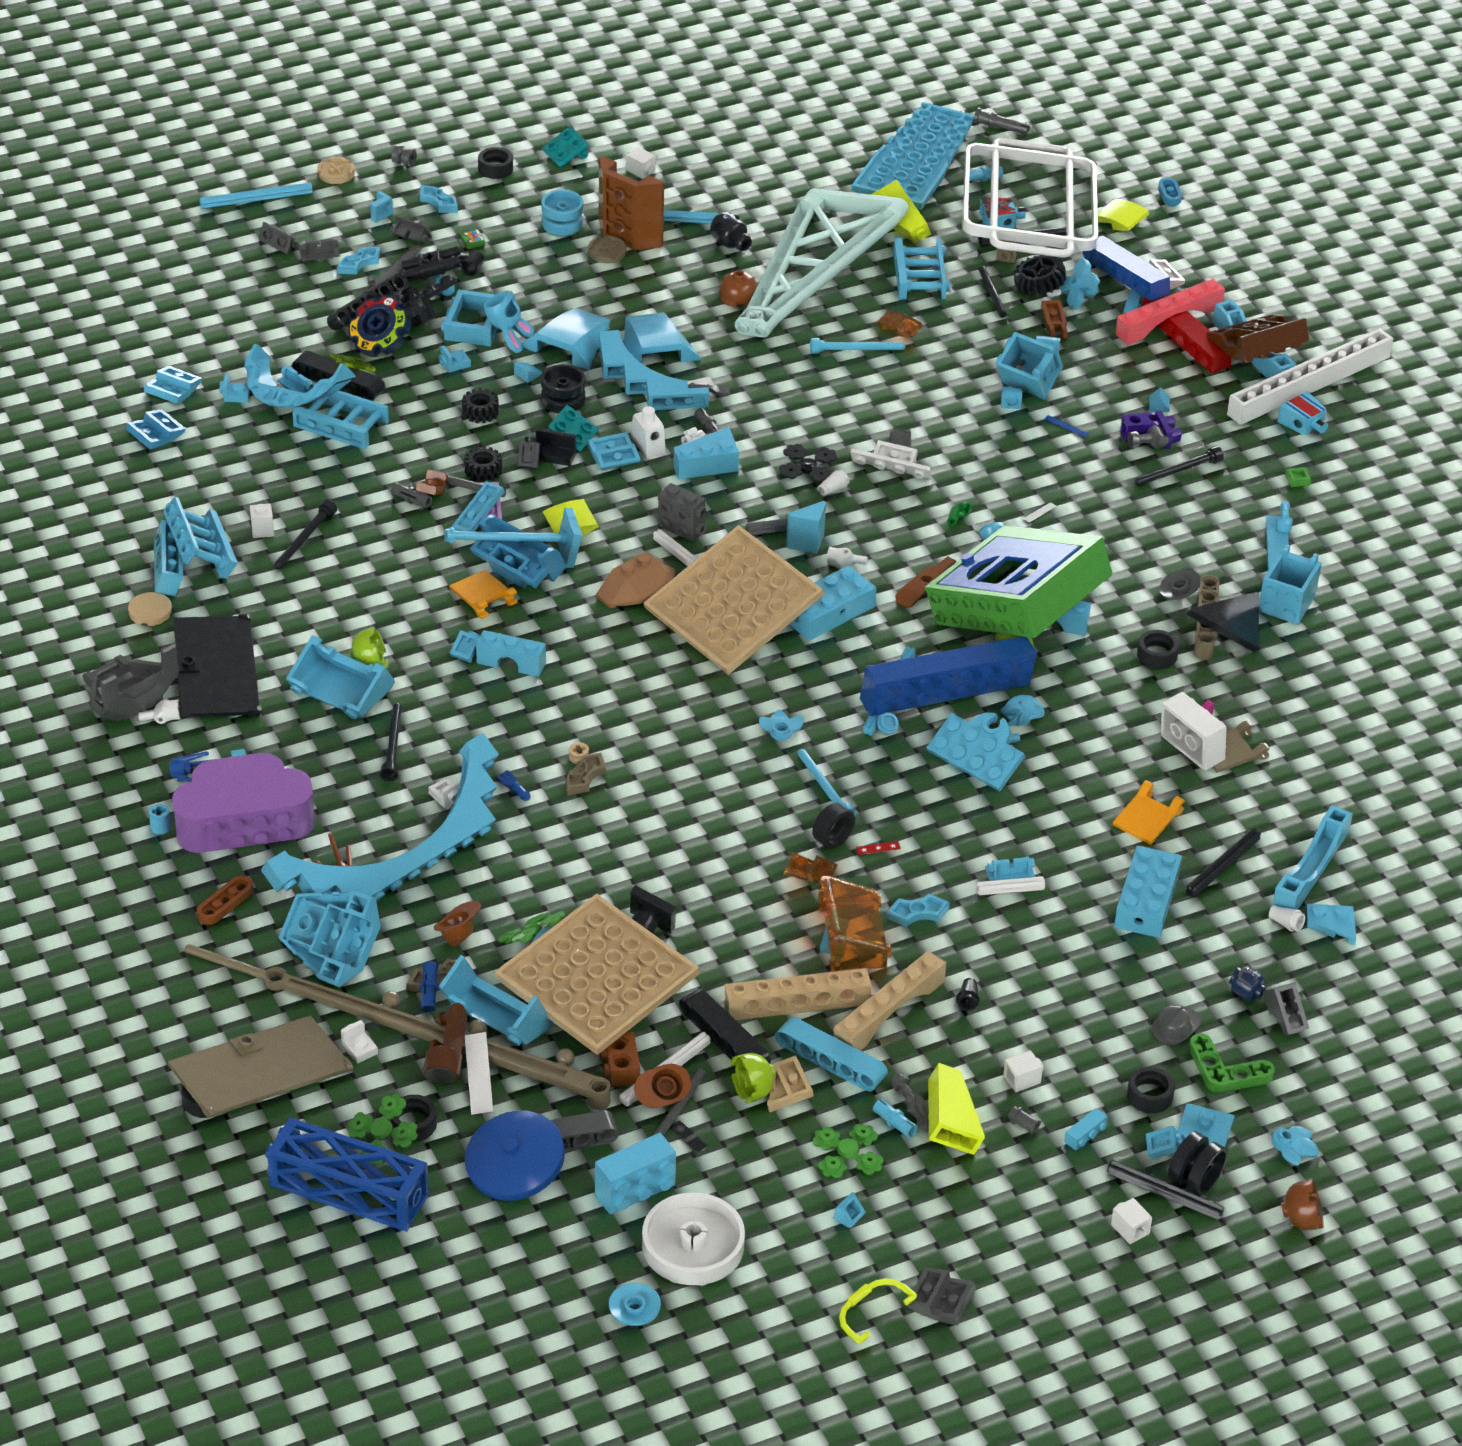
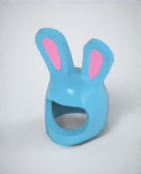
(505, 314)

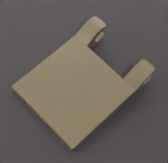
(1238, 750)

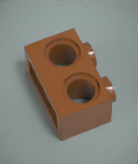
(622, 1061)

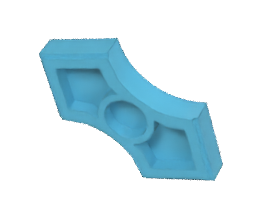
(908, 911)

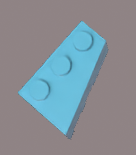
(707, 455)

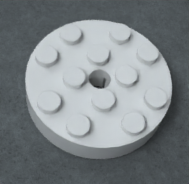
(715, 1232)

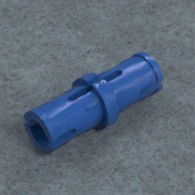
(429, 986)

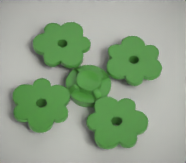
(532, 927)
(382, 1127)
(848, 1149)

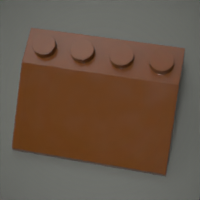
(1260, 337)

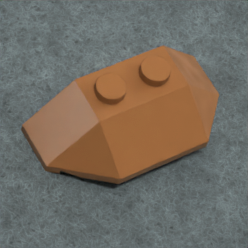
(635, 581)

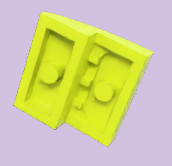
(1122, 214)
(583, 515)

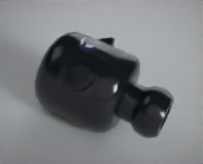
(730, 231)

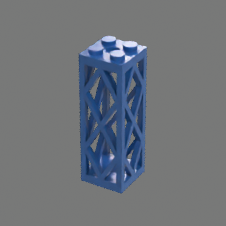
(288, 1159)

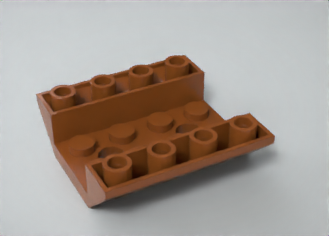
(638, 211)

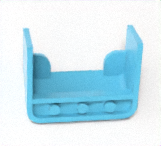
(493, 1006)

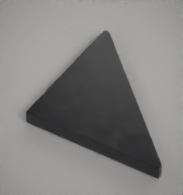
(1233, 618)

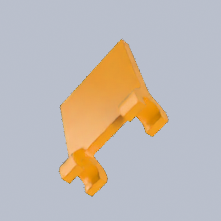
(483, 589)
(1147, 817)

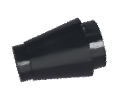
(968, 995)

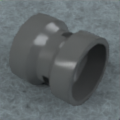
(403, 155)

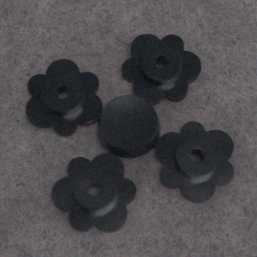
(807, 465)

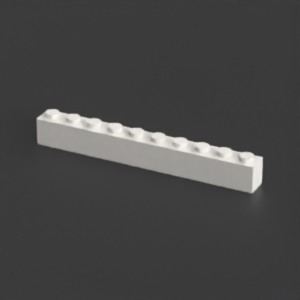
(1309, 376)

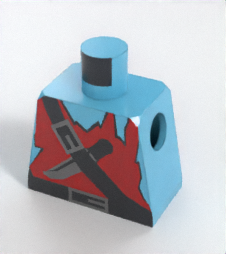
(1006, 212)

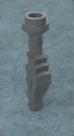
(916, 1105)

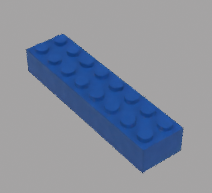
(947, 675)

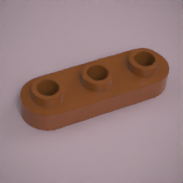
(224, 900)

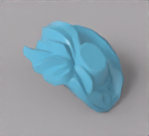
(1022, 709)

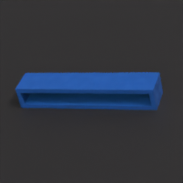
(1128, 269)

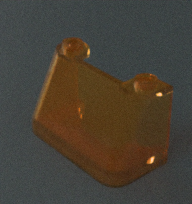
(852, 925)

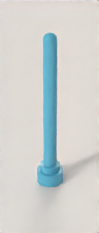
(818, 346)
(823, 782)

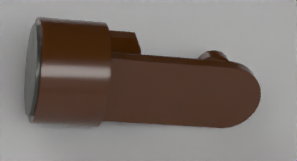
(444, 1060)

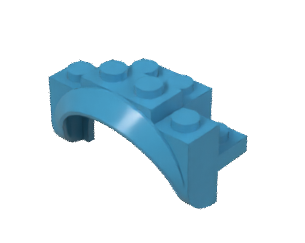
(518, 561)

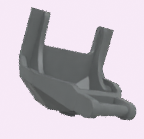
(131, 687)

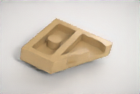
(788, 1085)

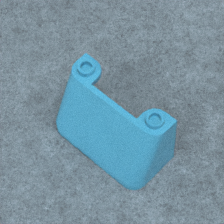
(339, 679)

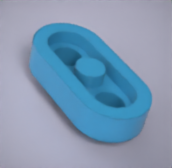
(1170, 191)

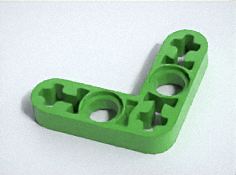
(1257, 1072)

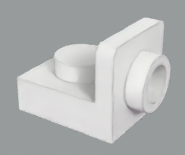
(357, 1042)

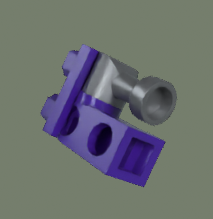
(1150, 428)

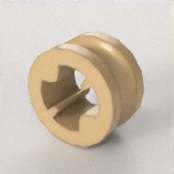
(575, 748)

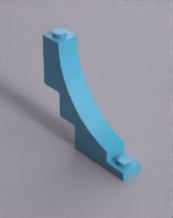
(660, 390)

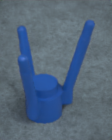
(181, 766)

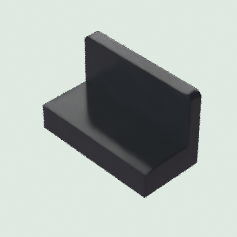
(556, 446)

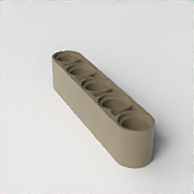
(1205, 636)

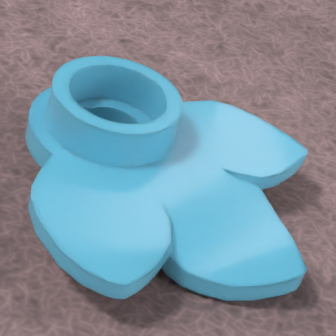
(780, 725)
(1294, 1144)

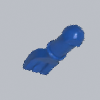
(509, 781)

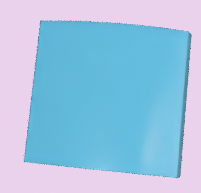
(172, 384)
(613, 451)

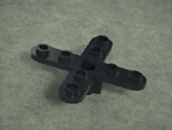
(419, 305)

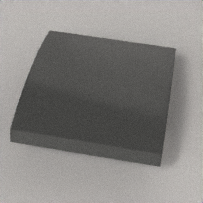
(941, 1296)

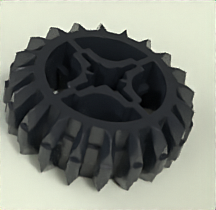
(1039, 275)

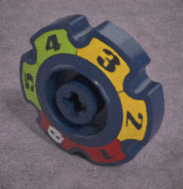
(379, 326)

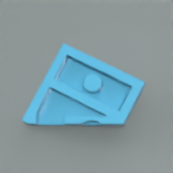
(1332, 920)

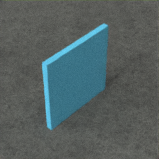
(1209, 1122)

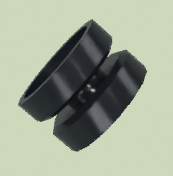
(563, 386)
(1198, 1163)

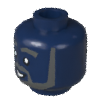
(1247, 983)

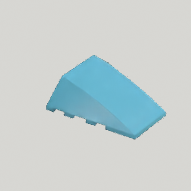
(572, 331)
(656, 334)

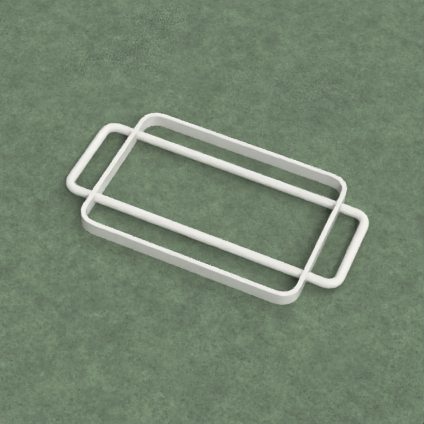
(994, 232)

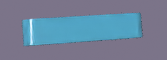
(831, 1054)

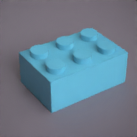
(635, 1173)

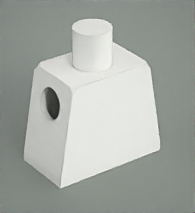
(648, 433)

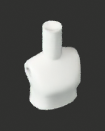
(843, 557)
(163, 712)

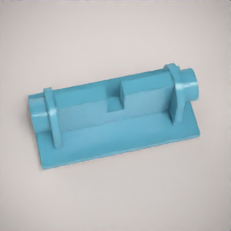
(294, 381)
(1005, 870)

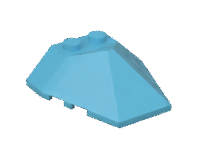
(332, 933)

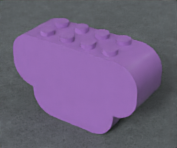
(242, 804)

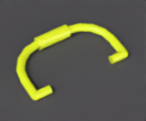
(862, 1293)

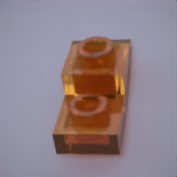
(902, 324)
(807, 869)

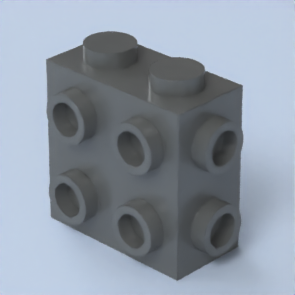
(681, 512)

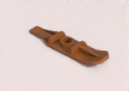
(915, 589)

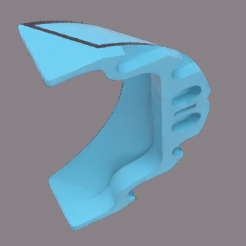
(264, 388)

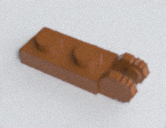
(1054, 318)

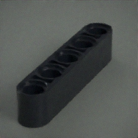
(346, 313)
(320, 367)
(719, 1025)

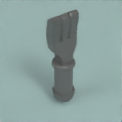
(718, 390)

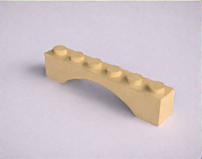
(917, 979)

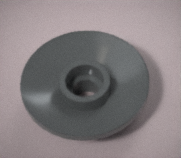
(1180, 584)

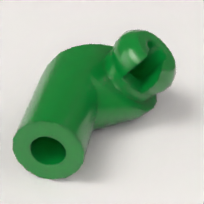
(957, 512)

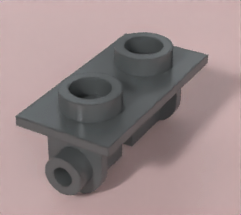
(418, 231)
(277, 238)
(310, 251)

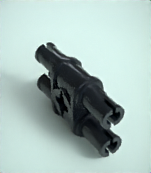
(432, 264)

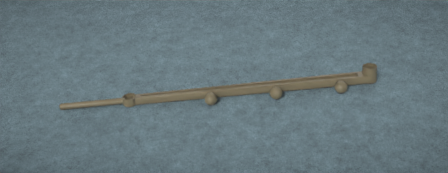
(557, 1074)

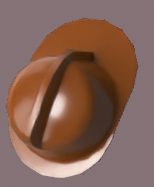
(458, 923)
(662, 1085)

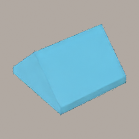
(806, 528)

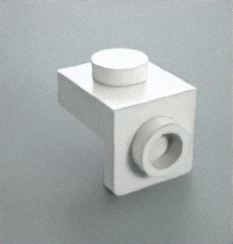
(444, 792)

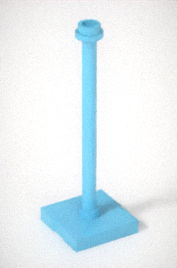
(567, 538)

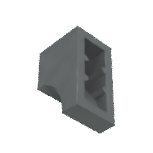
(1287, 1008)

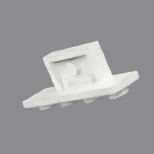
(892, 457)

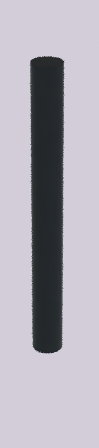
(992, 291)

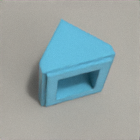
(1159, 401)
(849, 1211)

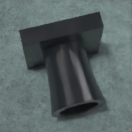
(652, 911)

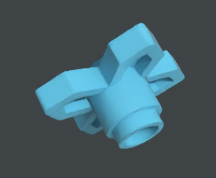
(1081, 285)

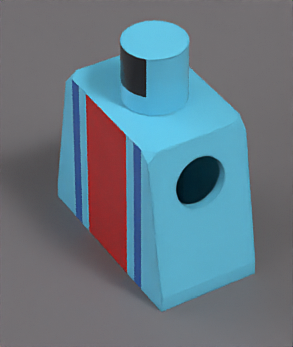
(1303, 414)

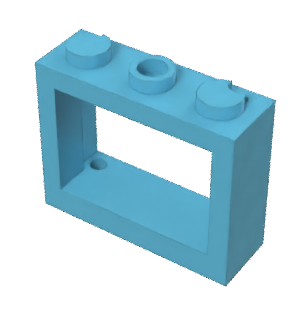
(466, 332)

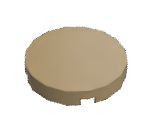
(336, 170)
(150, 608)

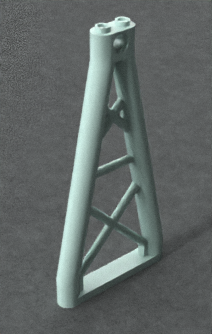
(884, 212)

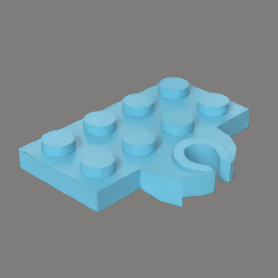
(977, 748)

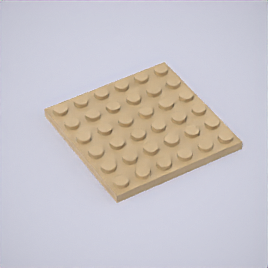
(733, 599)
(597, 973)

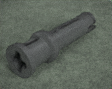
(993, 120)

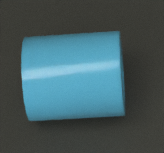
(159, 818)

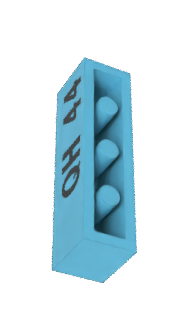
(167, 562)

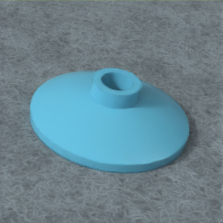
(634, 1304)

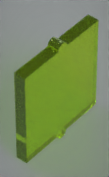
(352, 362)

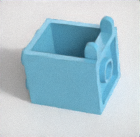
(1040, 366)
(1290, 586)

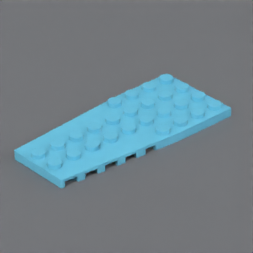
(917, 153)

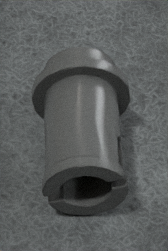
(1023, 1119)

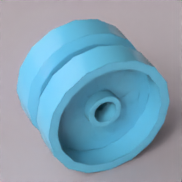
(562, 212)

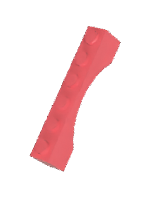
(1139, 322)

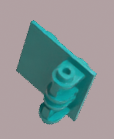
(566, 147)
(573, 423)

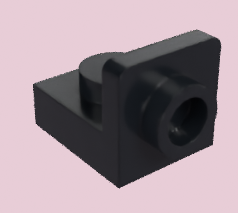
(529, 452)

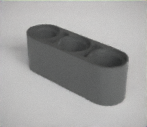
(587, 1129)

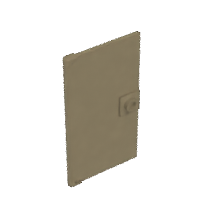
(259, 1066)

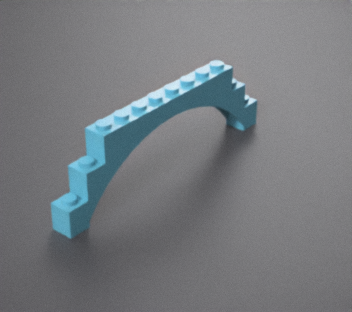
(464, 822)

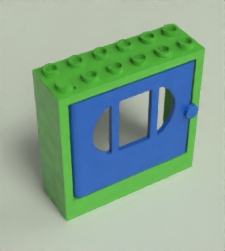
(1065, 573)

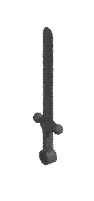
(395, 268)

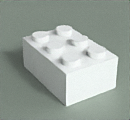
(1193, 731)

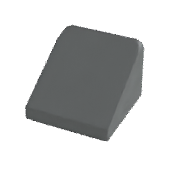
(900, 437)

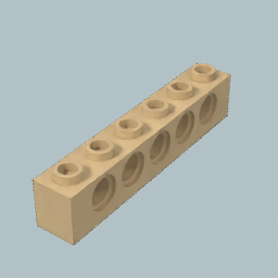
(797, 994)

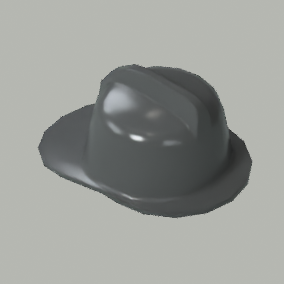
(1175, 1024)

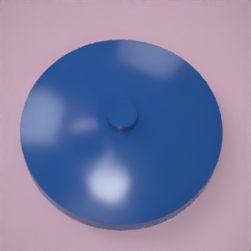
(514, 1155)

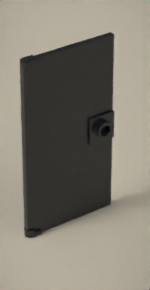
(216, 666)

